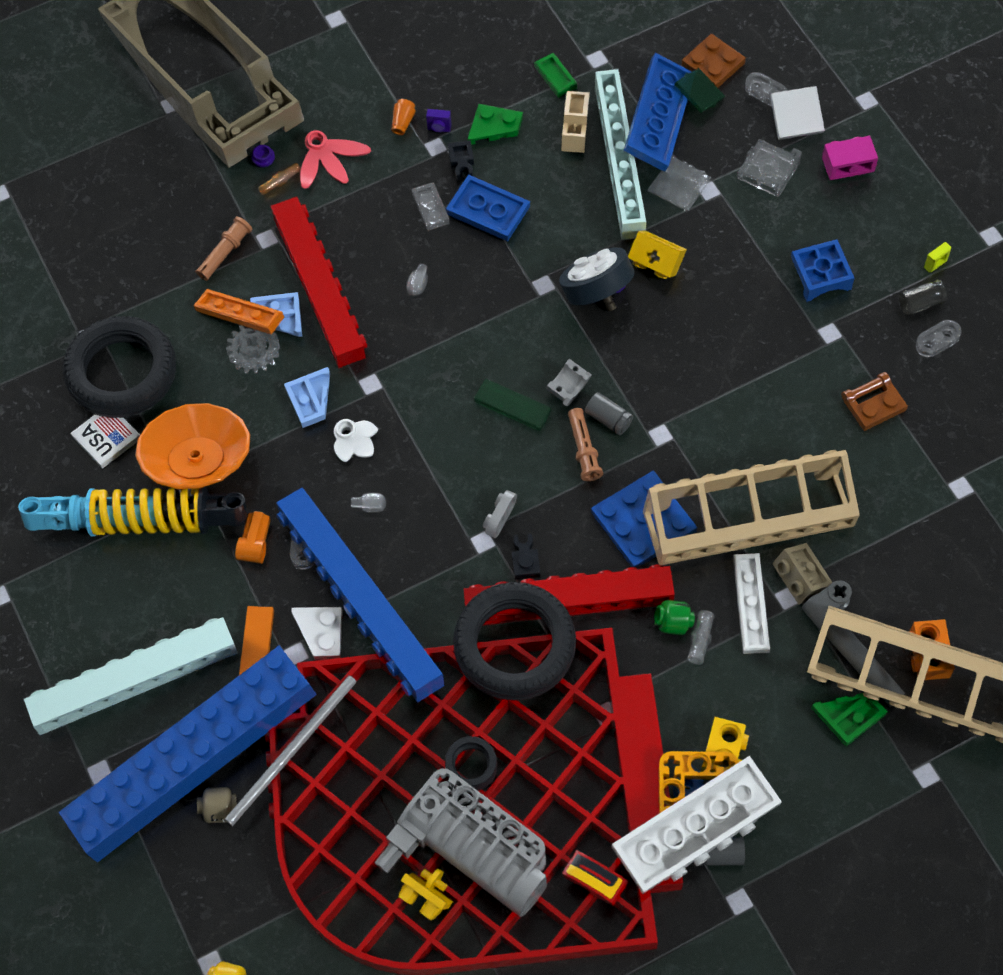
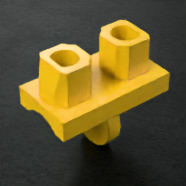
(435, 900)

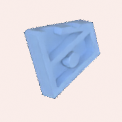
(290, 307)
(310, 396)

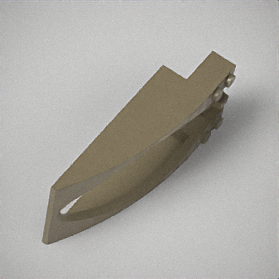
(228, 141)

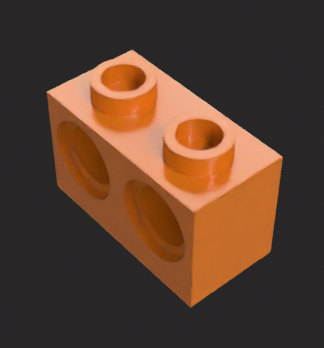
(937, 631)

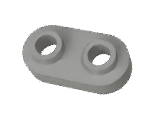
(504, 506)

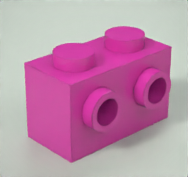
(849, 157)

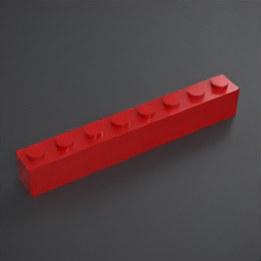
(318, 282)
(594, 592)

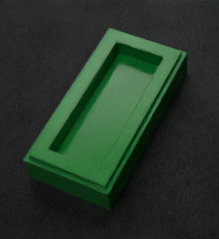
(555, 74)

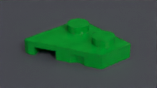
(494, 123)
(849, 716)

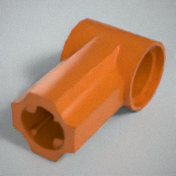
(253, 543)

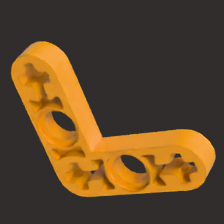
(685, 771)

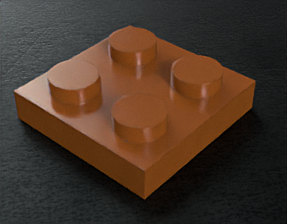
(714, 59)

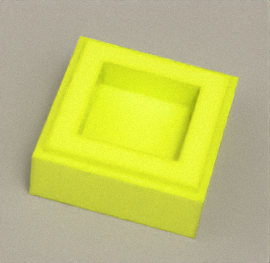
(937, 257)

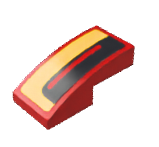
(595, 877)

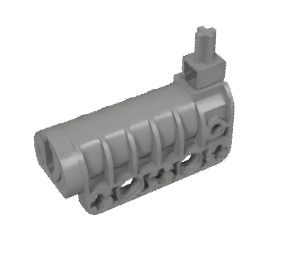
(469, 842)

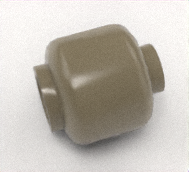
(216, 804)

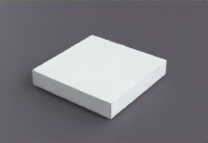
(797, 112)

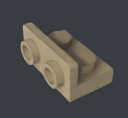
(801, 572)

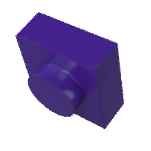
(438, 120)

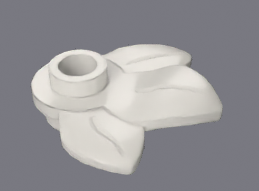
(356, 442)

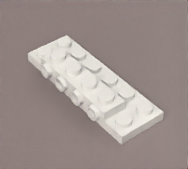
(696, 826)

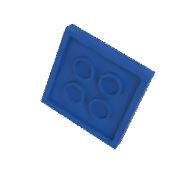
(626, 526)

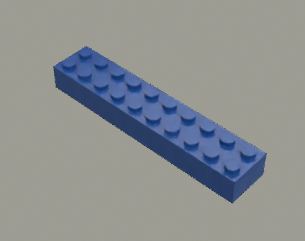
(186, 754)

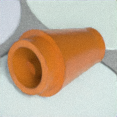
(402, 116)

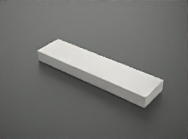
(751, 603)

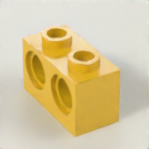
(718, 744)

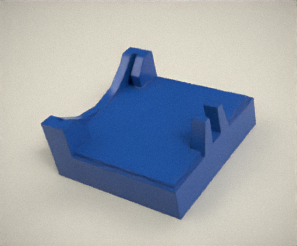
(822, 269)

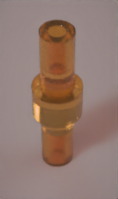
(279, 178)

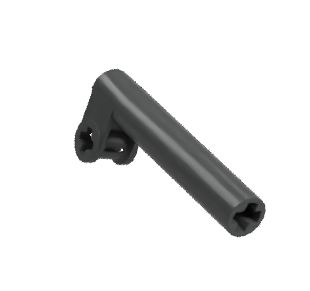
(845, 639)

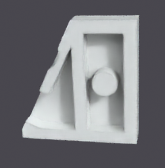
(321, 630)

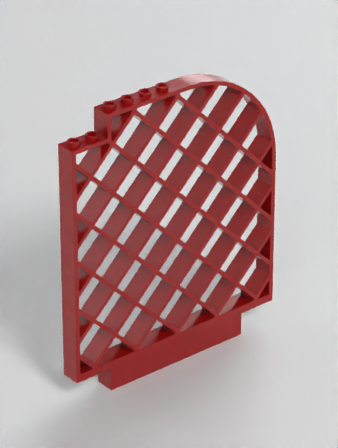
(638, 752)

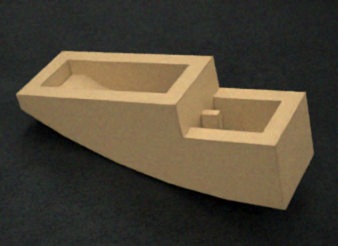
(575, 121)

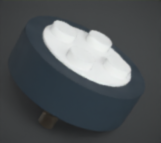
(597, 277)

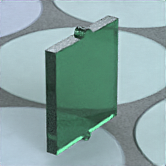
(699, 90)

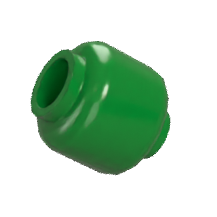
(674, 617)

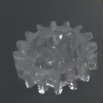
(252, 350)

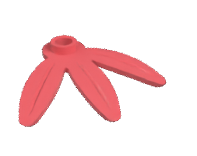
(324, 152)

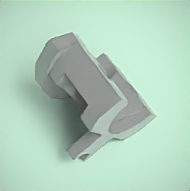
(569, 382)

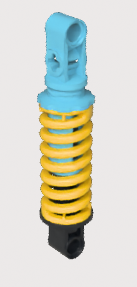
(135, 513)

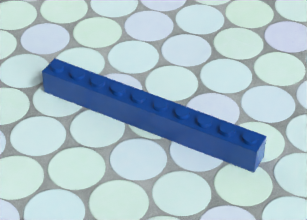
(361, 596)

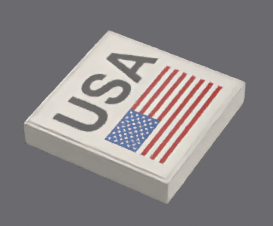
(105, 438)

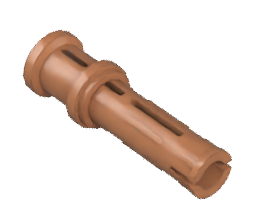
(230, 240)
(586, 453)

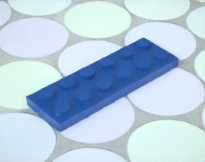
(657, 114)

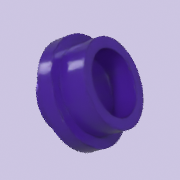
(263, 156)

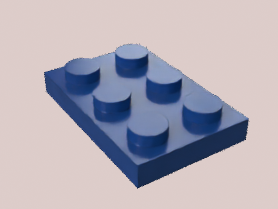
(488, 207)

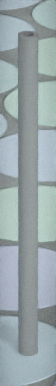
(290, 750)

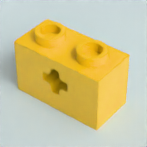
(669, 253)

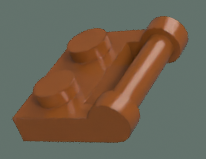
(878, 407)

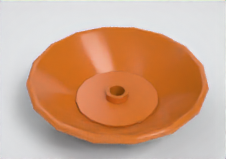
(192, 446)

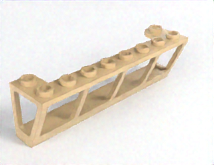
(760, 531)
(928, 648)

